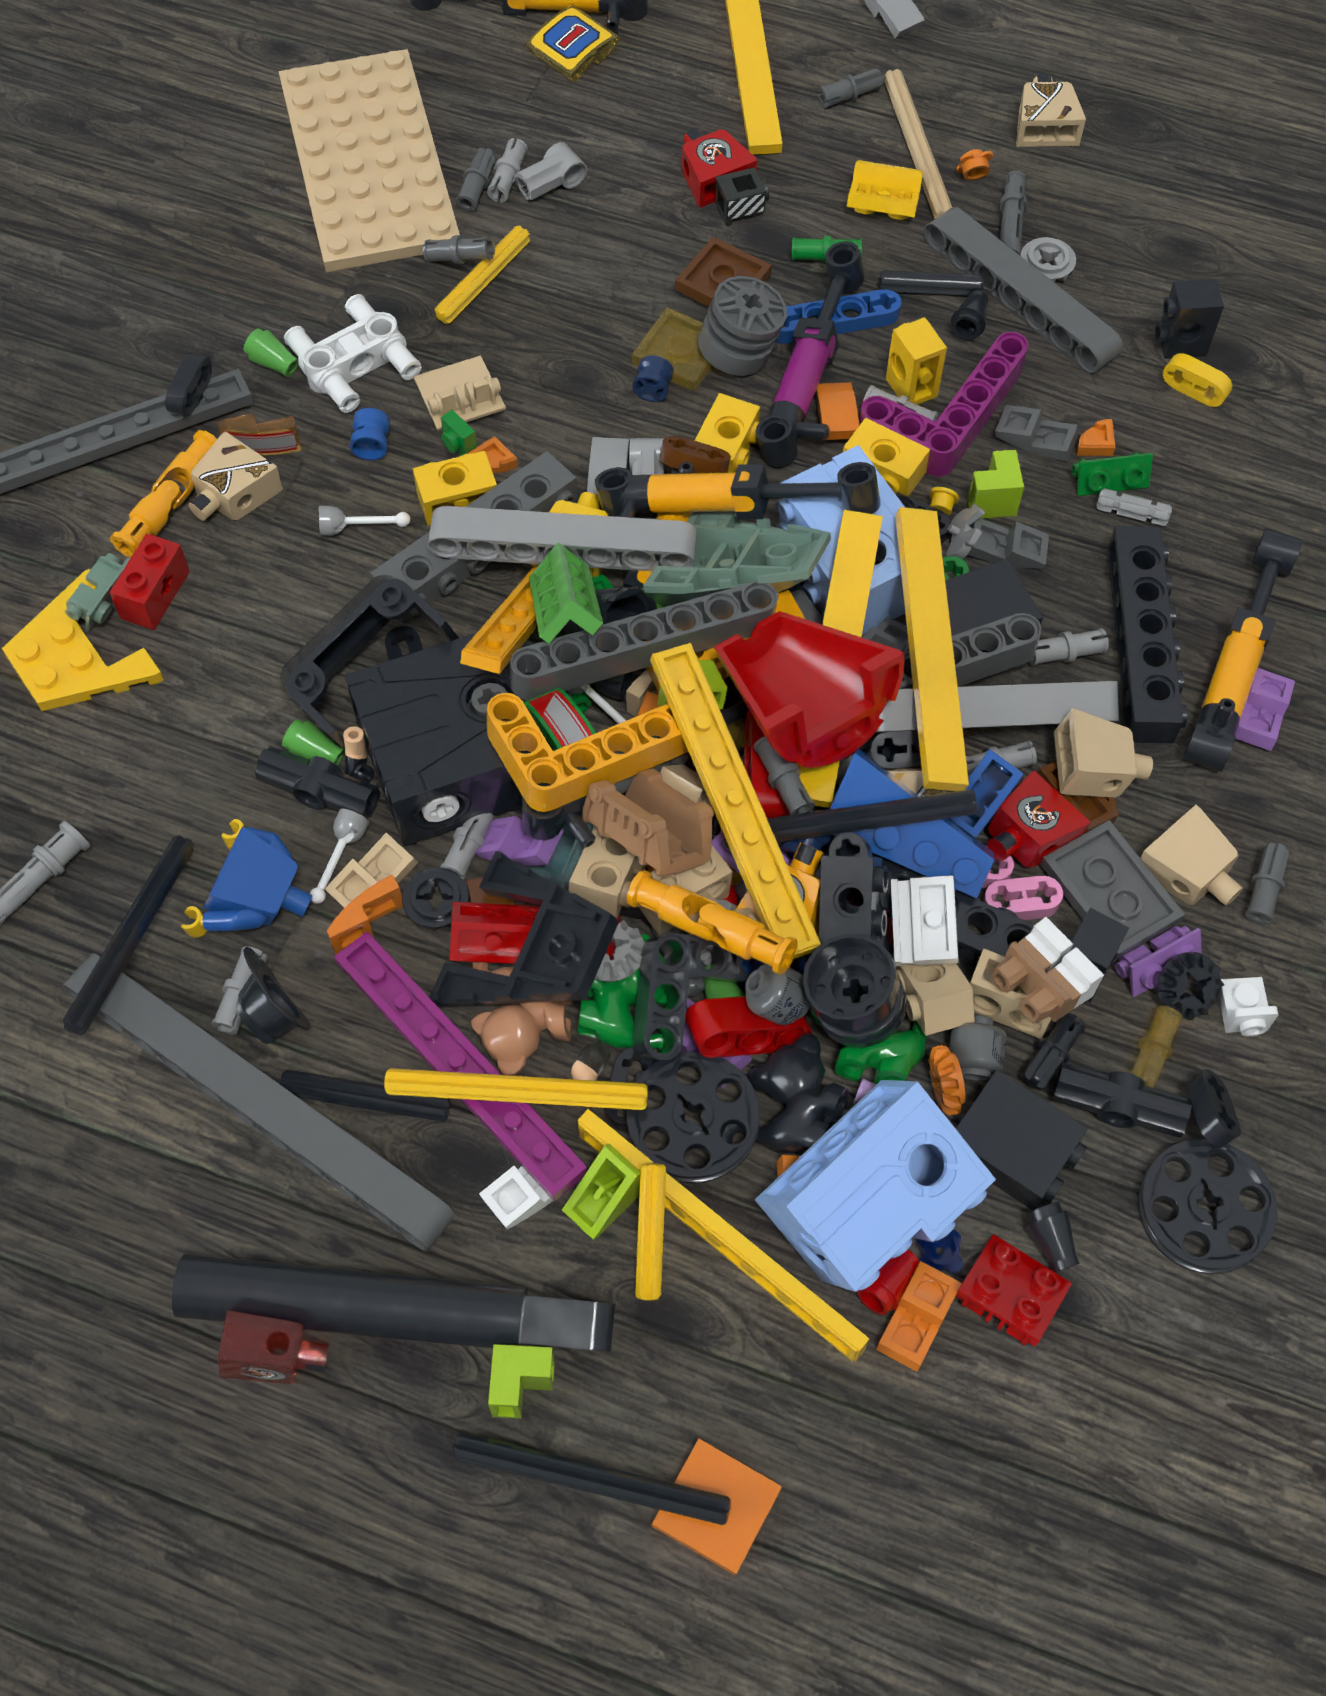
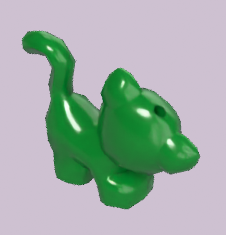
(609, 1015)
(891, 1058)

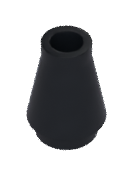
(970, 317)
(1053, 1234)

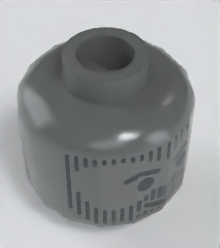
(776, 996)
(979, 1048)

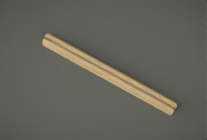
(917, 142)

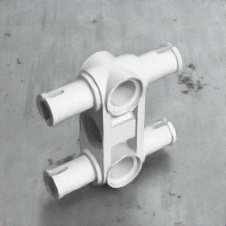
(352, 353)

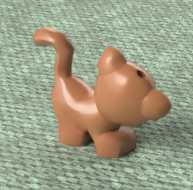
(514, 1030)

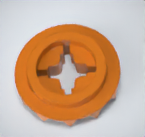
(946, 1080)

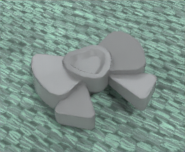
(962, 534)

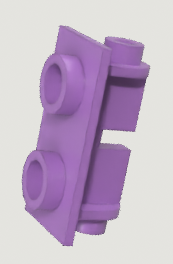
(1145, 967)

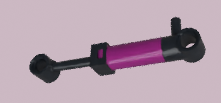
(814, 348)

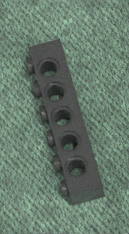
(529, 489)

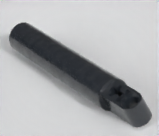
(387, 1304)

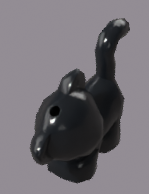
(795, 1079)

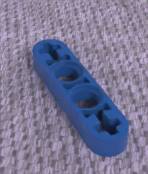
(875, 317)

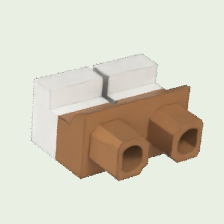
(1048, 973)

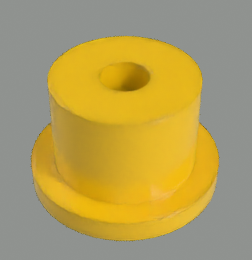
(943, 499)

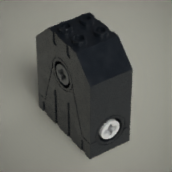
(431, 739)

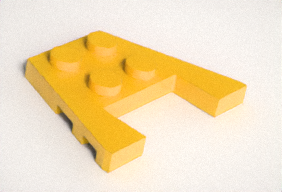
(62, 664)

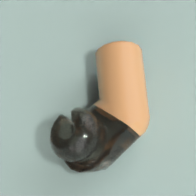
(591, 1061)

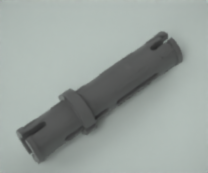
(1013, 206)

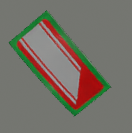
(559, 718)

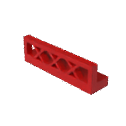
(493, 932)

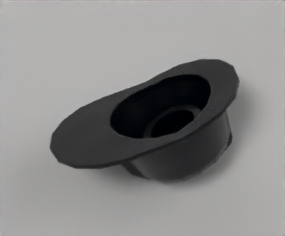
(264, 1003)

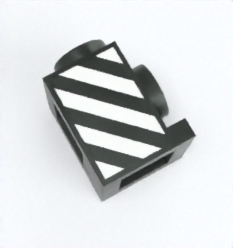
(740, 195)

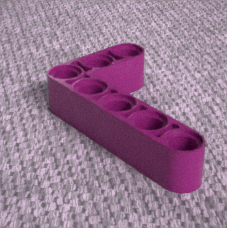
(966, 412)

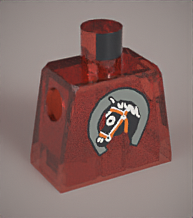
(247, 1348)

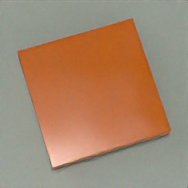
(750, 1498)

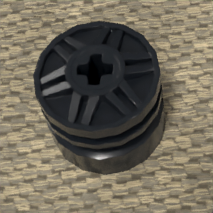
(843, 972)

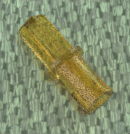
(1157, 1045)

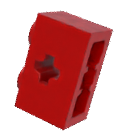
(149, 581)

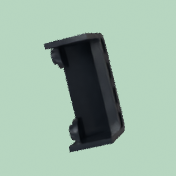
(376, 604)

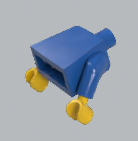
(249, 885)

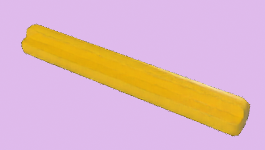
(482, 275)

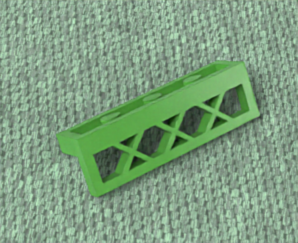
(562, 592)

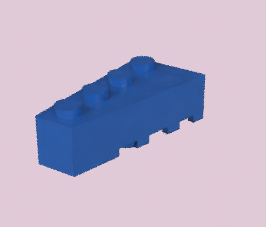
(926, 846)

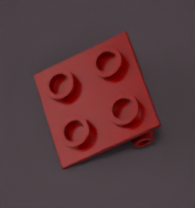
(1013, 1290)

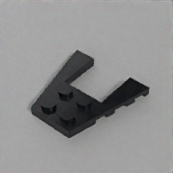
(557, 956)

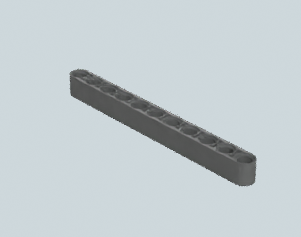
(270, 1109)

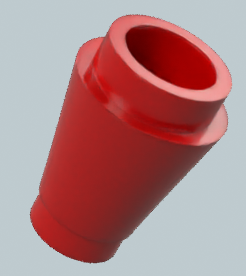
(891, 1284)

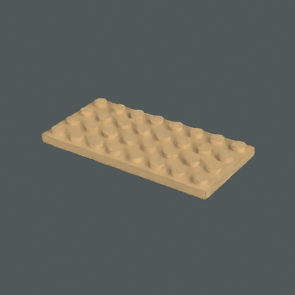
(367, 159)

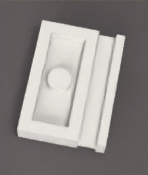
(924, 921)

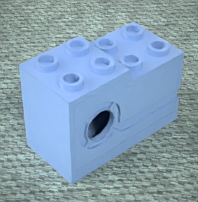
(826, 514)
(874, 1184)

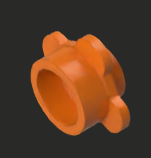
(974, 164)

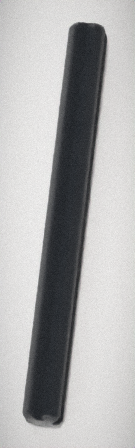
(872, 815)
(127, 936)
(592, 1478)

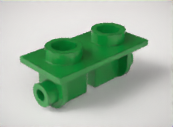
(1113, 473)

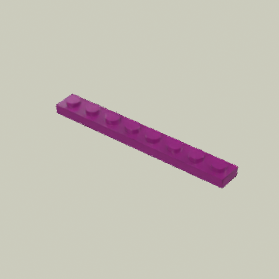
(448, 1050)

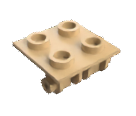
(460, 387)

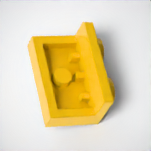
(885, 189)

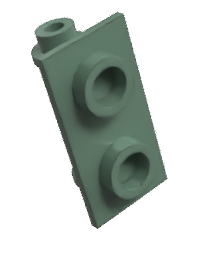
(95, 604)

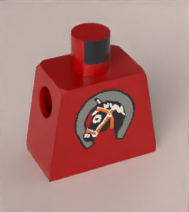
(711, 156)
(1034, 823)

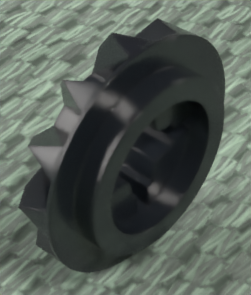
(423, 886)
(1174, 982)

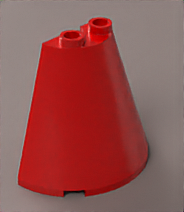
(812, 686)

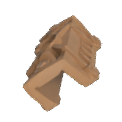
(652, 822)

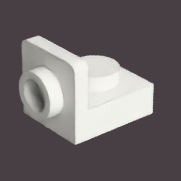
(1246, 1006)

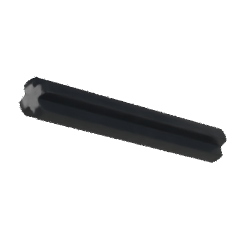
(363, 1095)

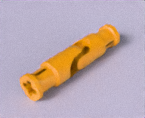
(152, 511)
(725, 927)

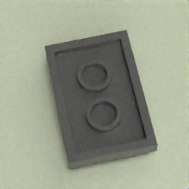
(1112, 879)

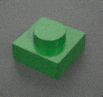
(457, 434)

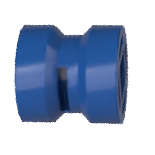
(370, 434)

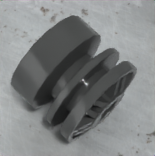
(742, 325)

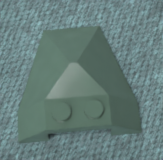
(736, 554)

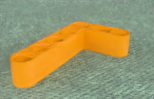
(592, 752)

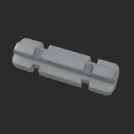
(1134, 507)

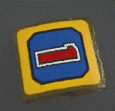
(572, 42)

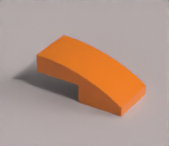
(837, 409)
(368, 906)
(918, 1316)

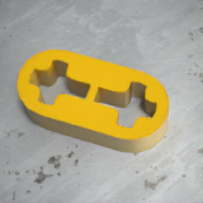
(1197, 380)

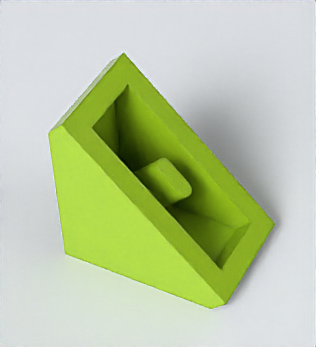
(603, 1192)

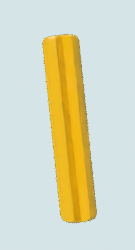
(650, 1231)

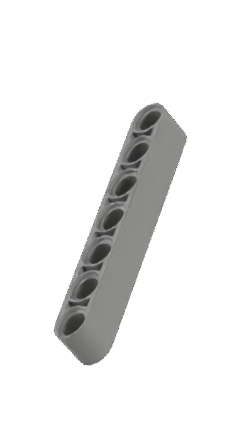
(531, 535)
(1013, 705)

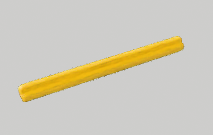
(516, 1089)

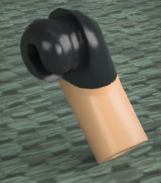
(356, 755)

